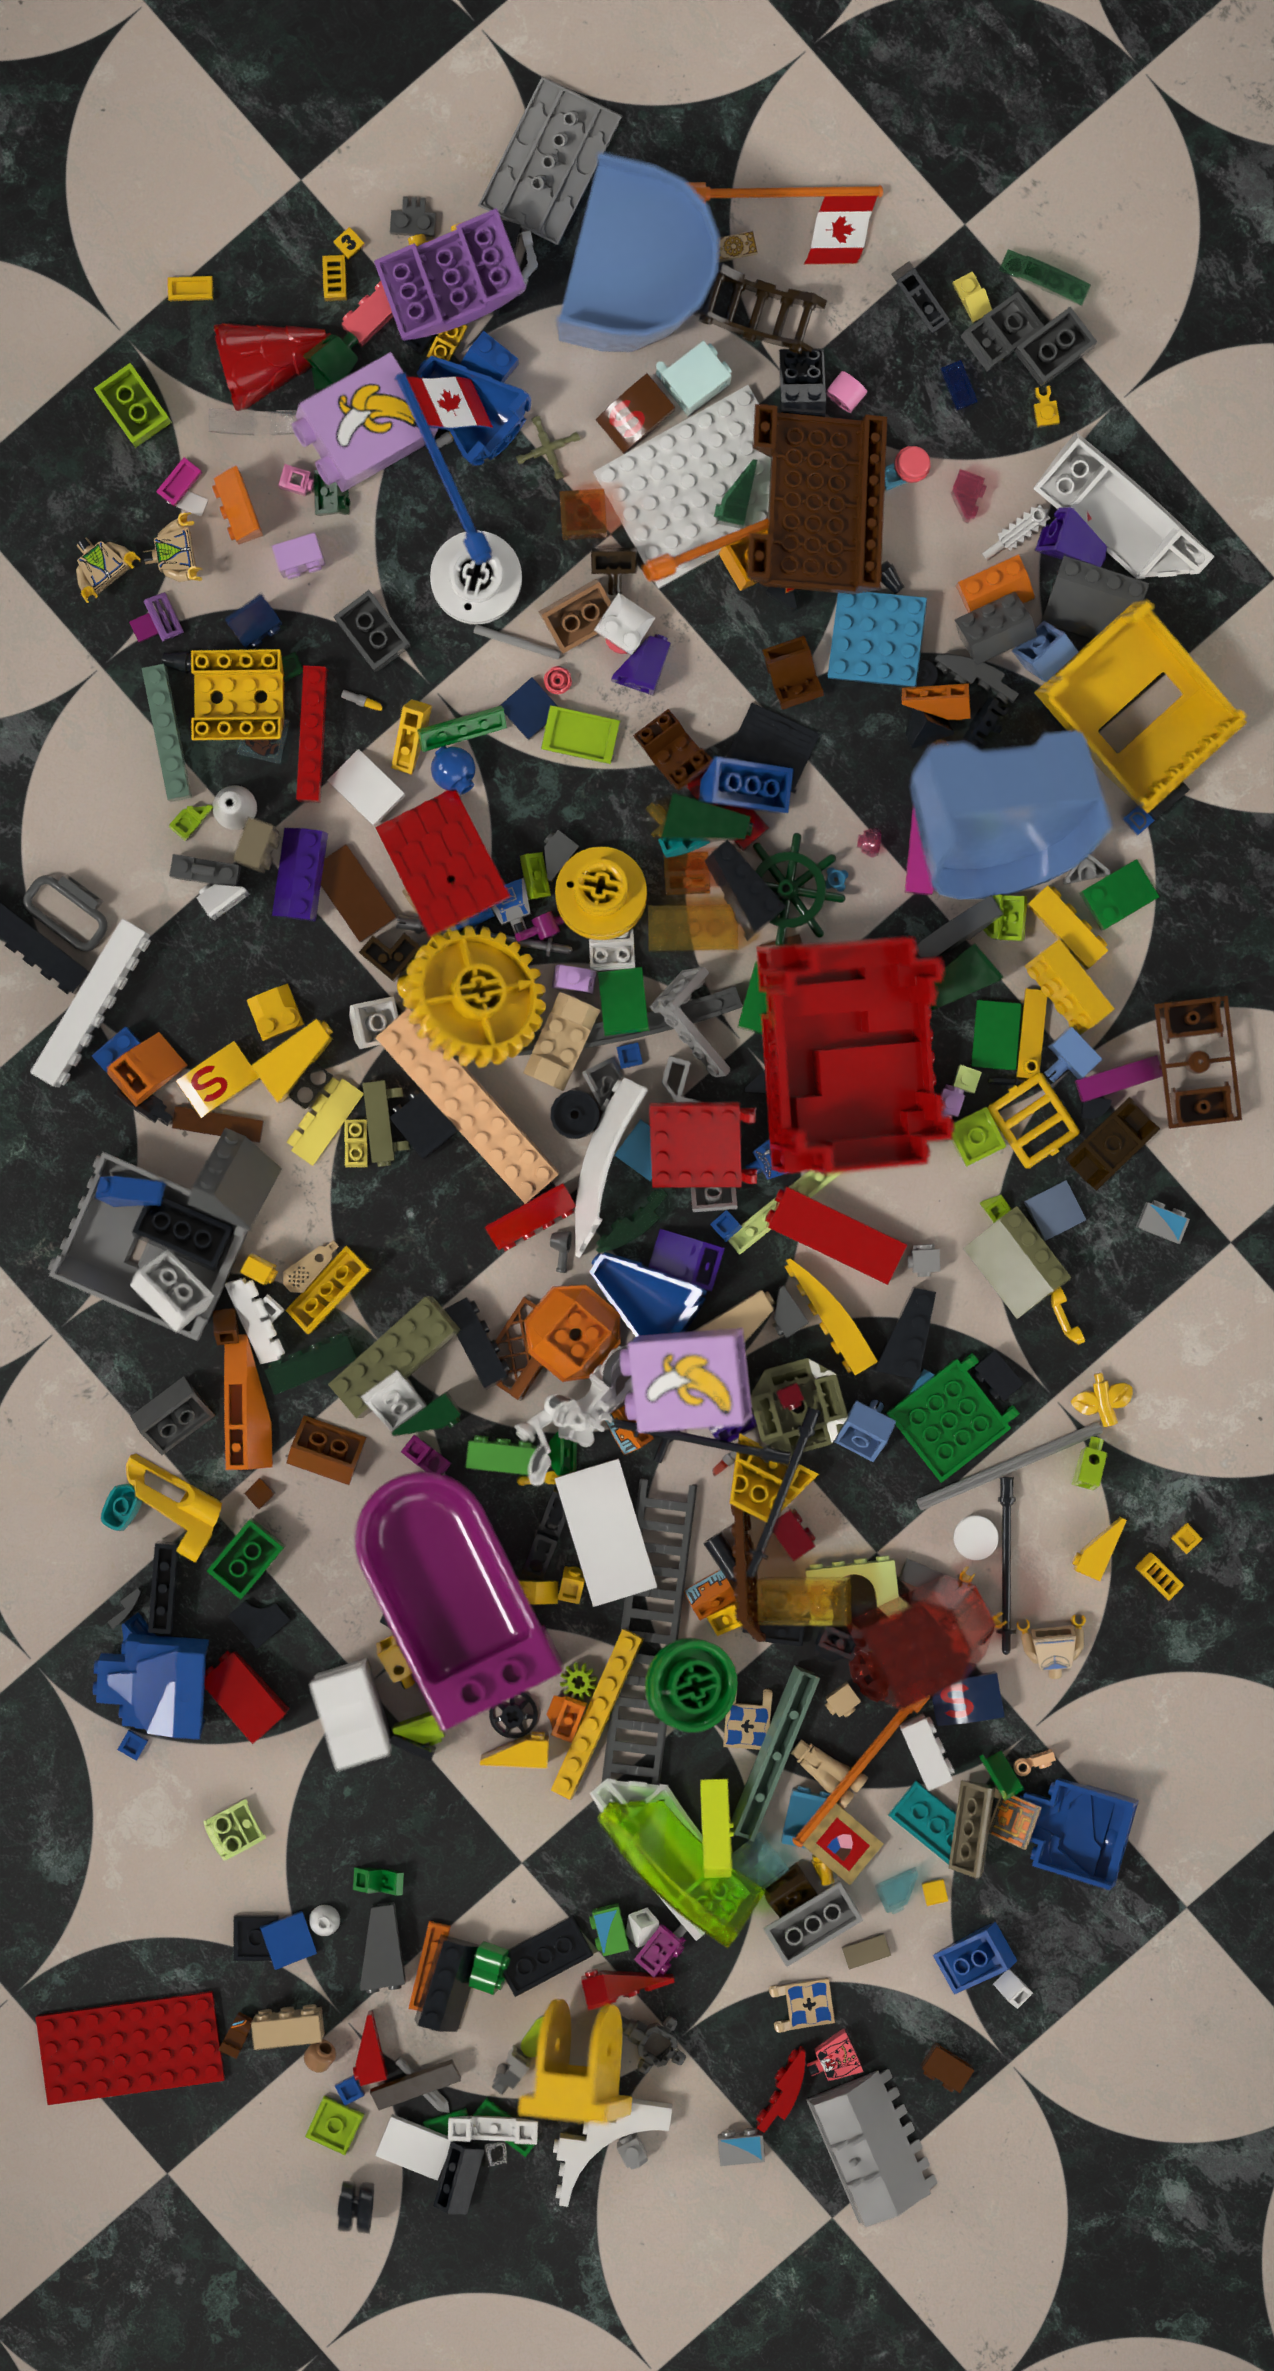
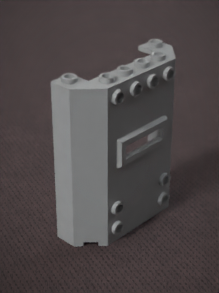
(102, 1242)

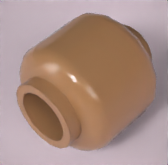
(319, 2056)

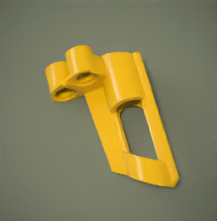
(194, 1513)

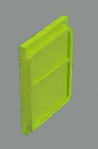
(580, 734)

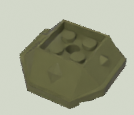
(820, 1392)

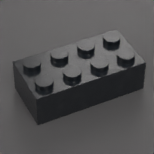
(183, 1232)

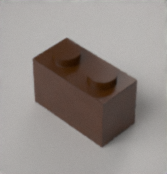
(947, 2068)

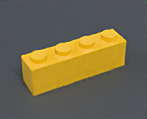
(1067, 927)

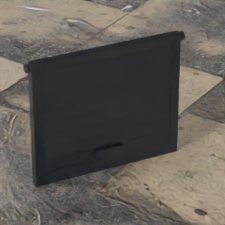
(773, 741)

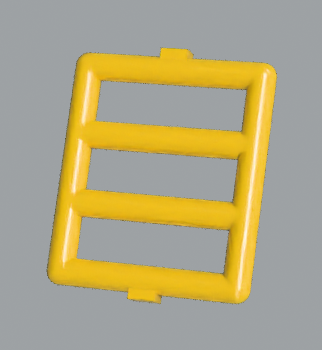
(1017, 1144)

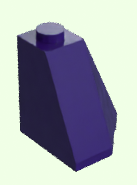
(1071, 538)
(644, 666)

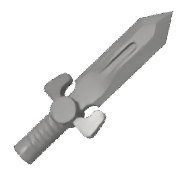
(433, 2097)

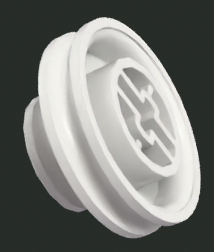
(487, 603)

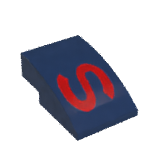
(969, 1701)

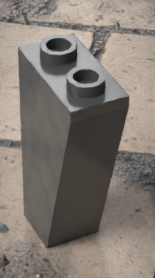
(383, 1952)

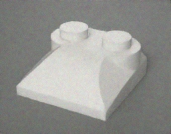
(624, 624)
(370, 1019)

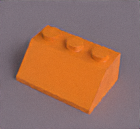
(237, 506)
(995, 584)

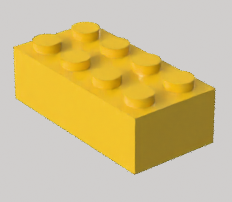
(1069, 987)

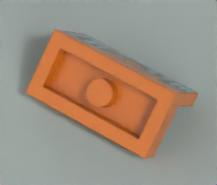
(626, 1438)
(710, 1595)

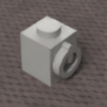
(924, 1260)
(632, 2151)

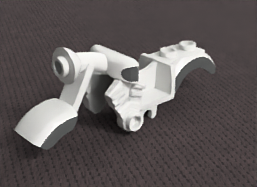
(576, 1418)

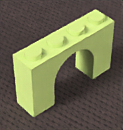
(879, 1572)

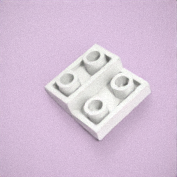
(612, 953)

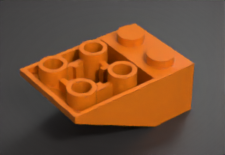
(146, 1068)

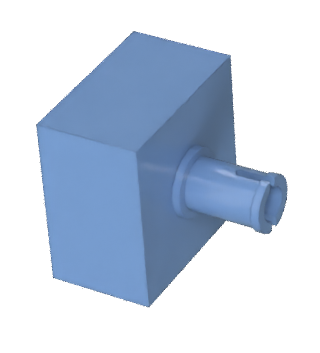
(1046, 652)
(1072, 1054)
(865, 1430)

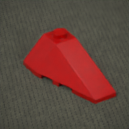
(606, 1986)

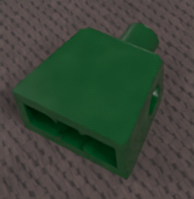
(333, 357)

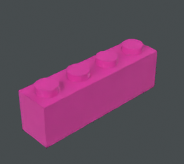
(917, 873)

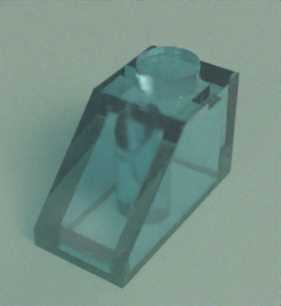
(897, 1890)

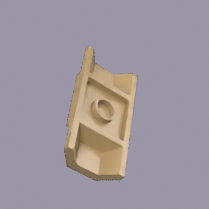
(561, 1041)

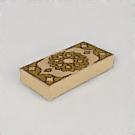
(736, 246)

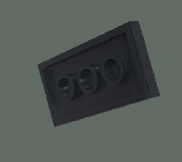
(546, 1955)

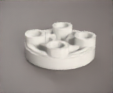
(975, 1537)

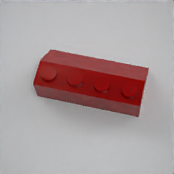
(530, 1217)

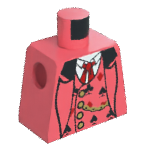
(836, 2058)

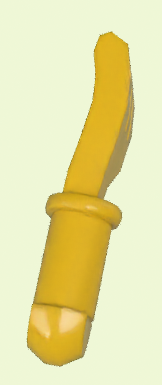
(549, 1479)

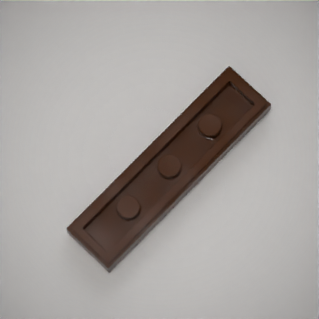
(215, 1123)

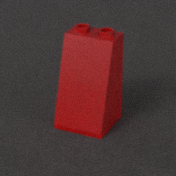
(244, 1696)

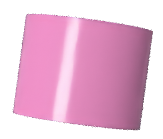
(846, 391)

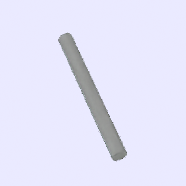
(518, 642)

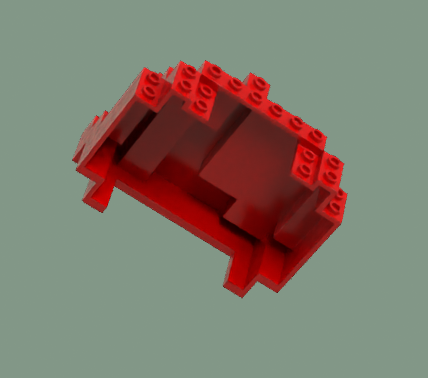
(850, 1055)

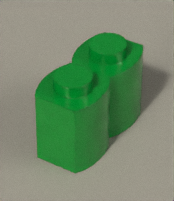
(489, 1968)

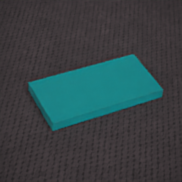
(926, 1819)

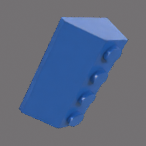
(747, 785)

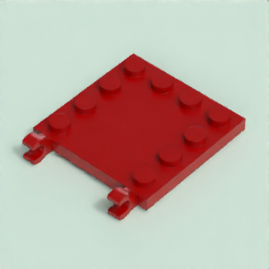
(698, 1144)

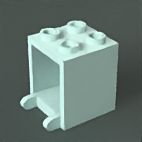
(695, 377)

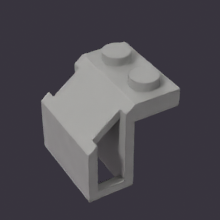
(678, 1099)

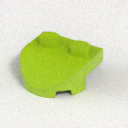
(1013, 921)

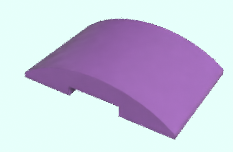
(451, 277)

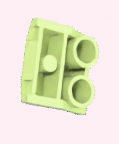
(233, 1830)

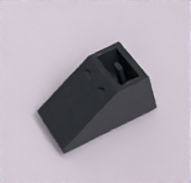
(802, 382)

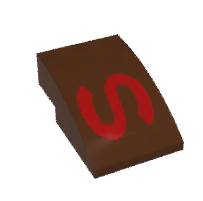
(635, 413)

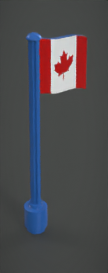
(448, 405)

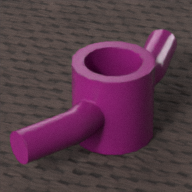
(544, 925)

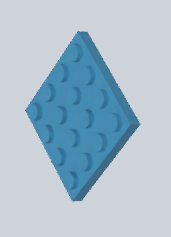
(877, 638)

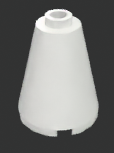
(236, 815)

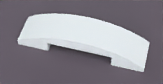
(492, 2128)

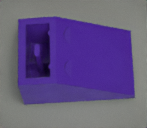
(686, 1258)

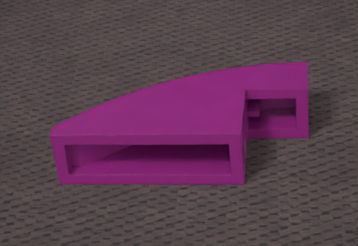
(1118, 1078)

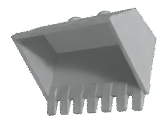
(871, 2147)

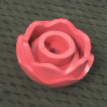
(557, 673)

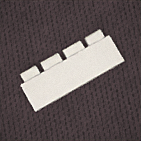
(251, 1315)

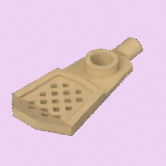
(310, 1265)

